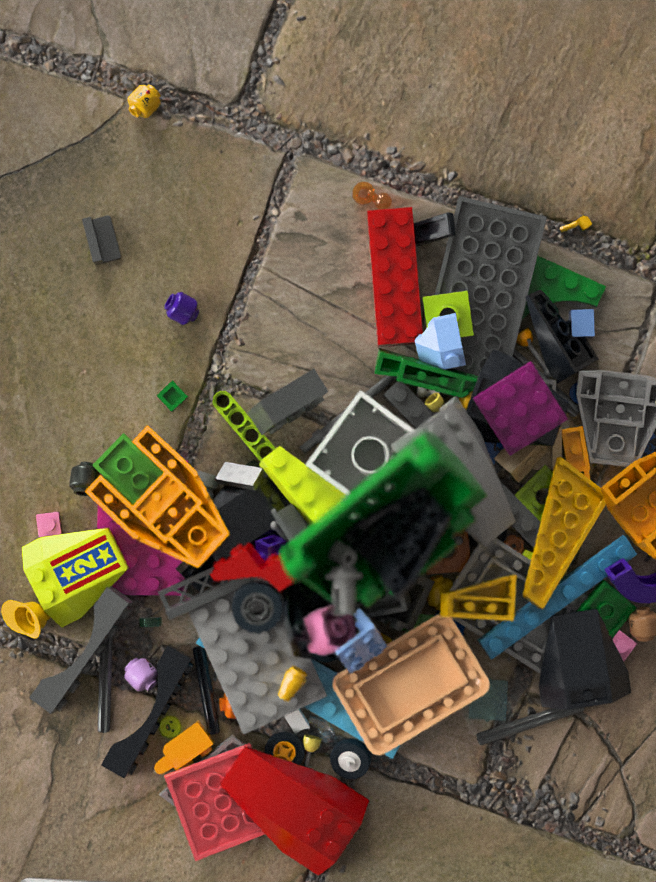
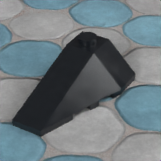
(560, 351)

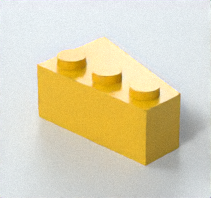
(483, 600)

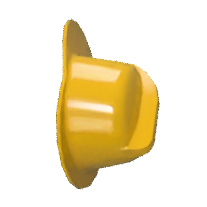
(24, 617)

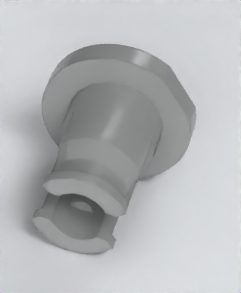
(344, 589)

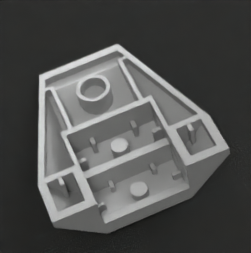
(616, 414)

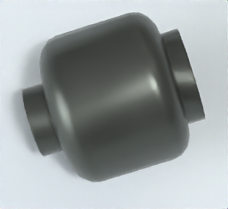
(82, 477)

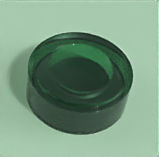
(150, 622)

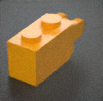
(184, 748)

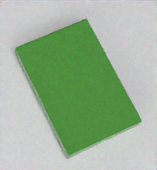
(127, 468)

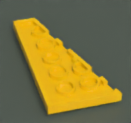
(567, 518)

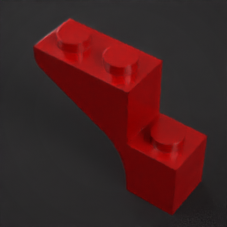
(248, 563)

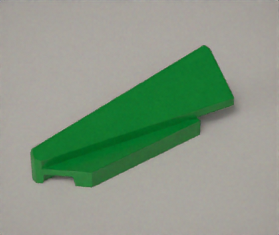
(424, 375)

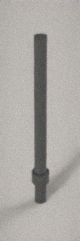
(319, 435)

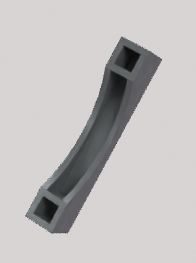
(108, 613)

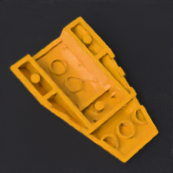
(632, 502)

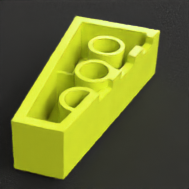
(300, 484)

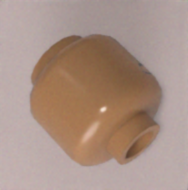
(643, 624)

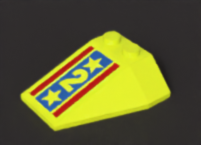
(72, 571)

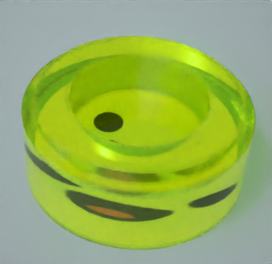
(170, 727)

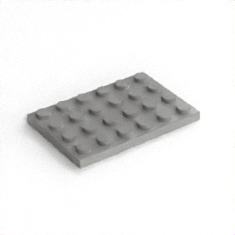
(253, 663)

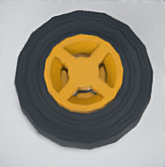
(293, 744)

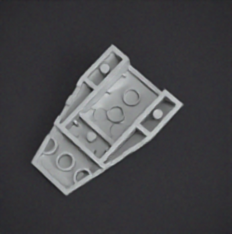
(464, 439)

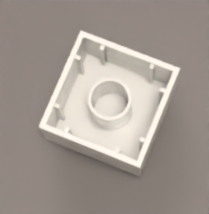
(357, 444)

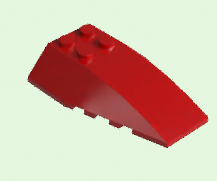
(297, 807)

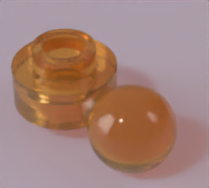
(381, 200)

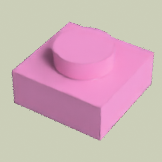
(49, 524)
(623, 644)

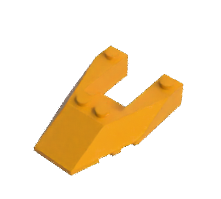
(173, 513)

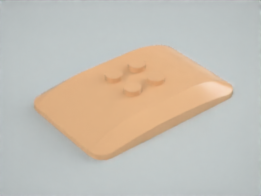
(411, 684)

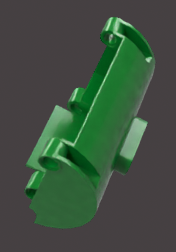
(420, 463)

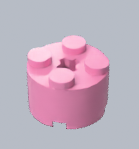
(328, 631)

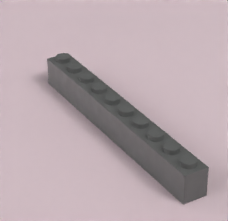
(417, 413)

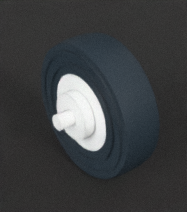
(350, 759)

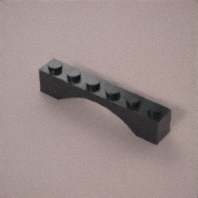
(170, 670)

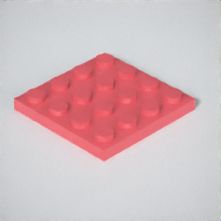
(206, 810)

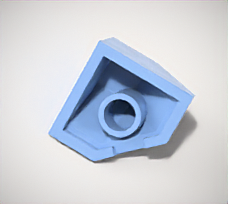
(441, 343)

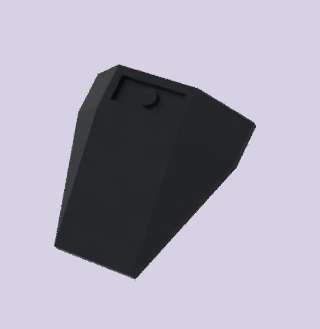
(495, 369)
(248, 513)
(400, 538)
(298, 603)
(581, 663)

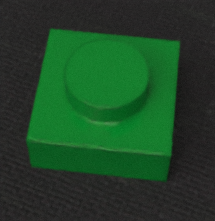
(172, 396)

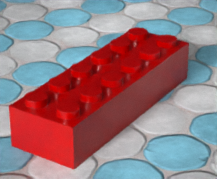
(394, 276)

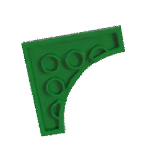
(563, 285)

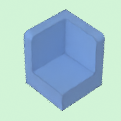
(582, 323)

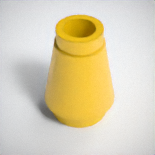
(292, 682)

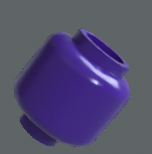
(181, 308)

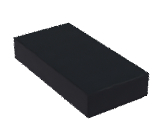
(434, 229)

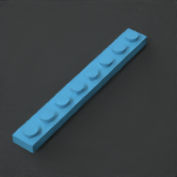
(567, 590)

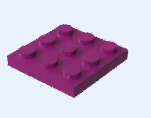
(520, 408)

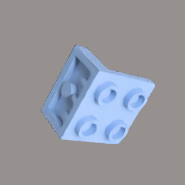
(363, 646)

